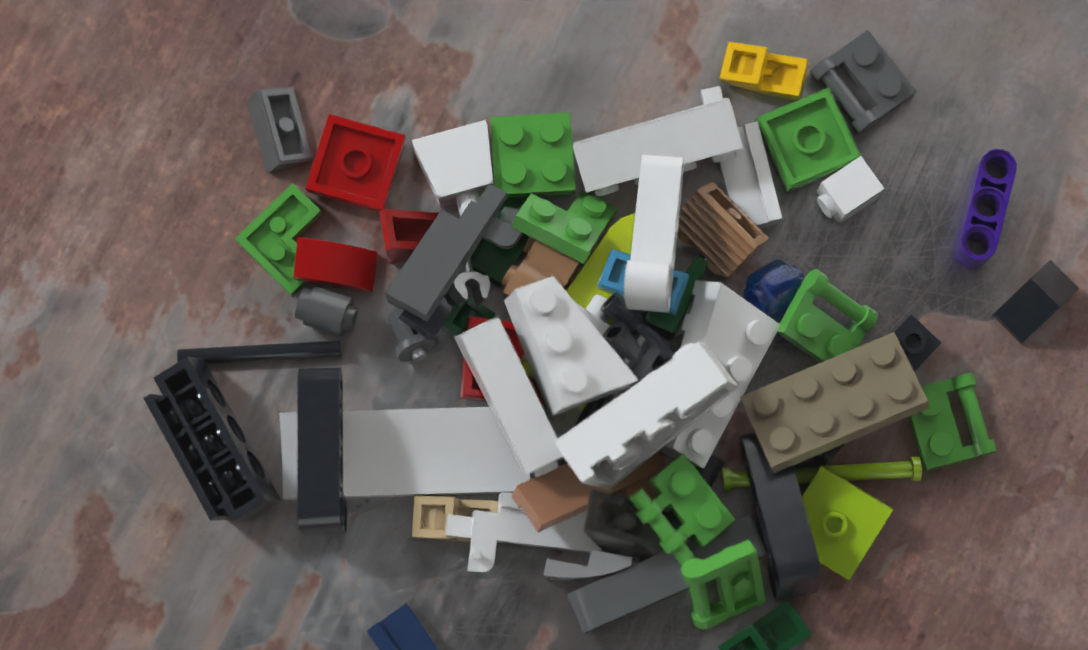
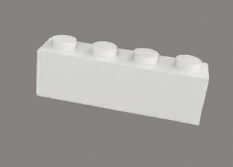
(690, 134)

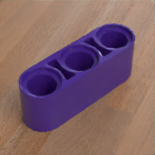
(988, 190)

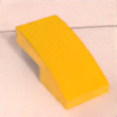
(764, 72)

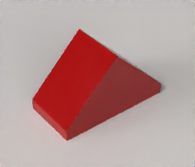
(404, 231)

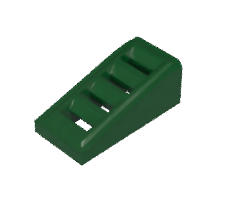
(667, 323)

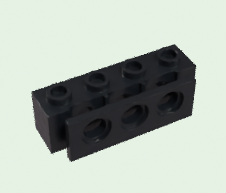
(210, 443)

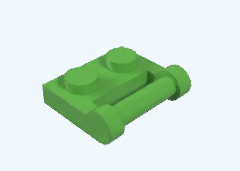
(815, 330)
(936, 428)
(737, 582)

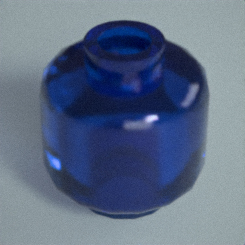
(773, 287)

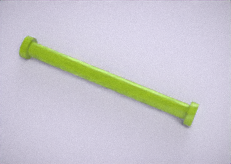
(849, 472)

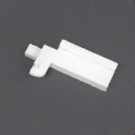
(748, 175)
(514, 527)

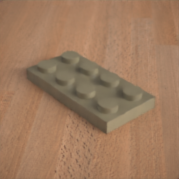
(834, 402)

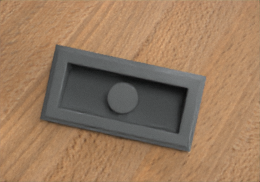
(279, 129)

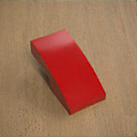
(335, 264)

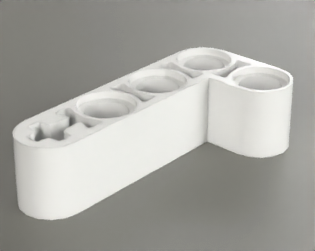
(654, 234)

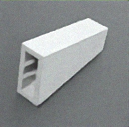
(510, 396)

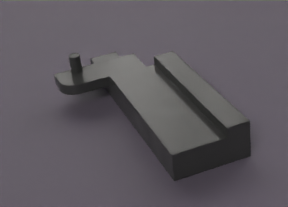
(446, 251)

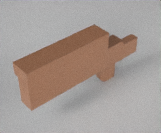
(562, 494)

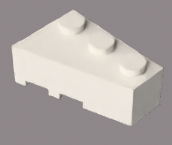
(564, 348)

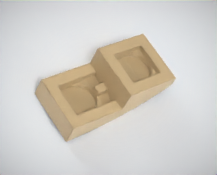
(432, 511)

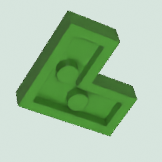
(569, 231)
(273, 236)

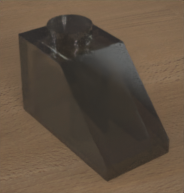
(617, 528)

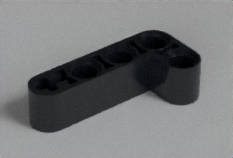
(320, 452)
(791, 549)

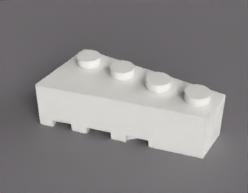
(739, 339)
(646, 417)

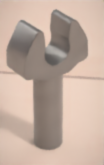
(477, 282)

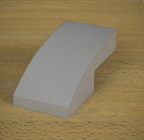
(599, 566)

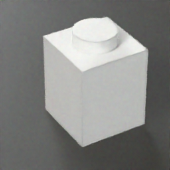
(849, 191)

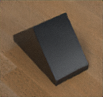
(1035, 302)

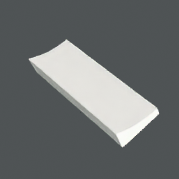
(415, 453)

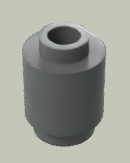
(326, 310)

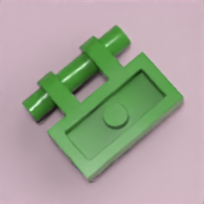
(691, 502)

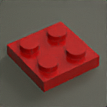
(355, 163)

